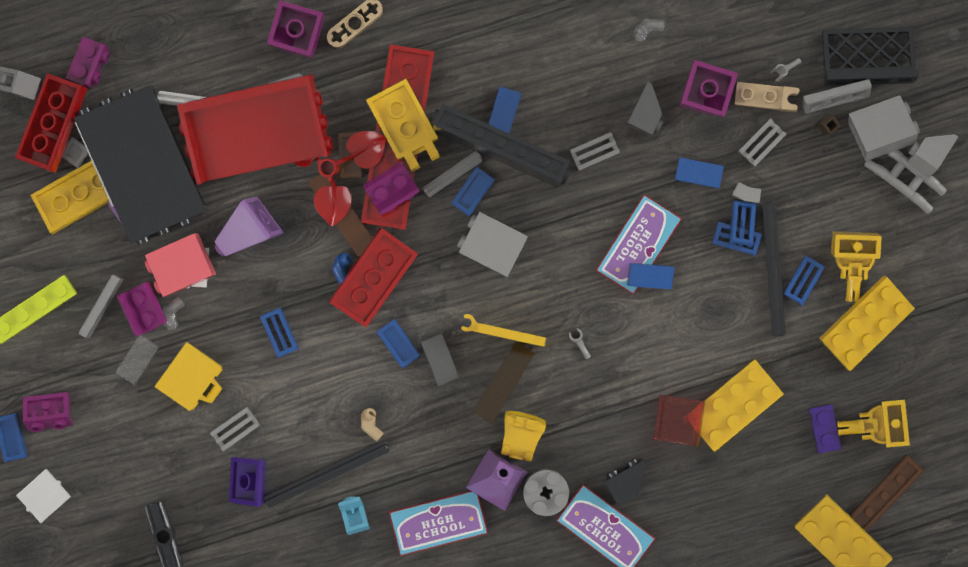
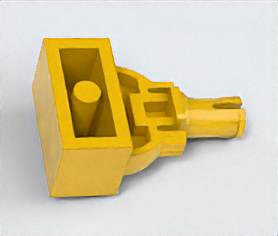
(855, 253)
(885, 424)

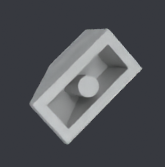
(19, 83)
(930, 153)

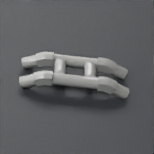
(908, 191)

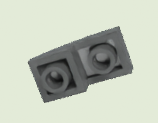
(439, 359)

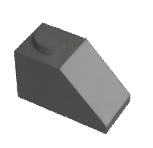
(646, 113)

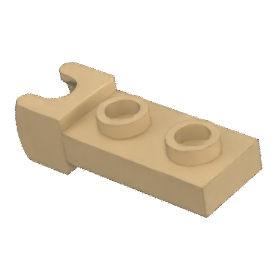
(765, 96)

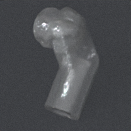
(646, 26)
(170, 312)

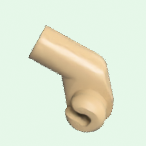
(368, 424)

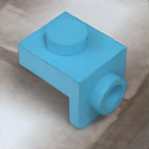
(354, 515)

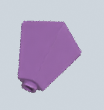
(247, 227)
(490, 485)

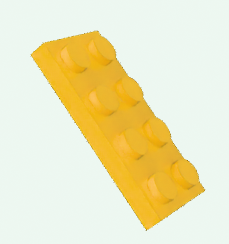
(866, 323)
(737, 404)
(840, 537)

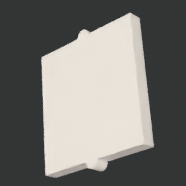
(43, 496)

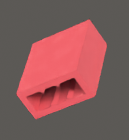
(179, 265)

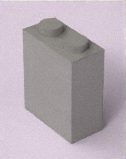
(883, 127)
(492, 244)

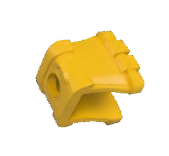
(521, 434)

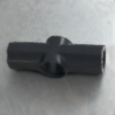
(160, 520)

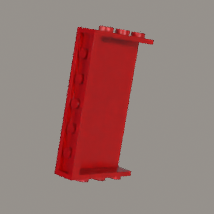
(254, 128)

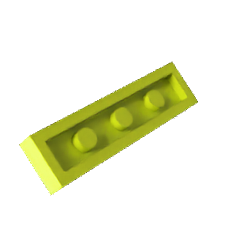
(35, 308)

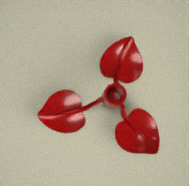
(333, 201)

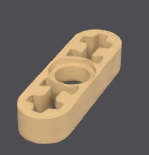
(337, 28)

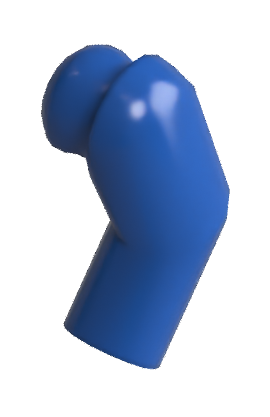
(340, 265)

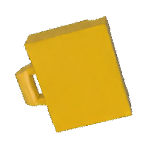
(189, 378)

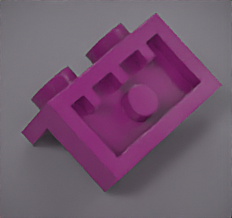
(88, 62)
(391, 188)
(142, 309)
(47, 412)

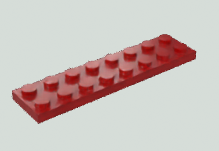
(417, 68)

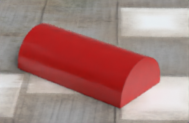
(51, 123)

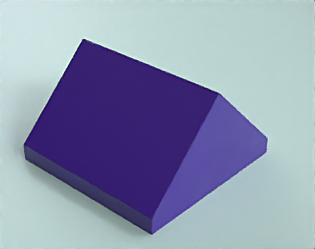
(247, 481)

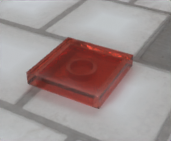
(679, 420)

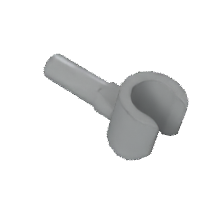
(783, 69)
(580, 343)

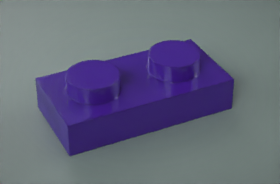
(824, 428)

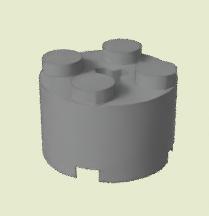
(533, 487)

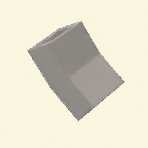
(747, 193)

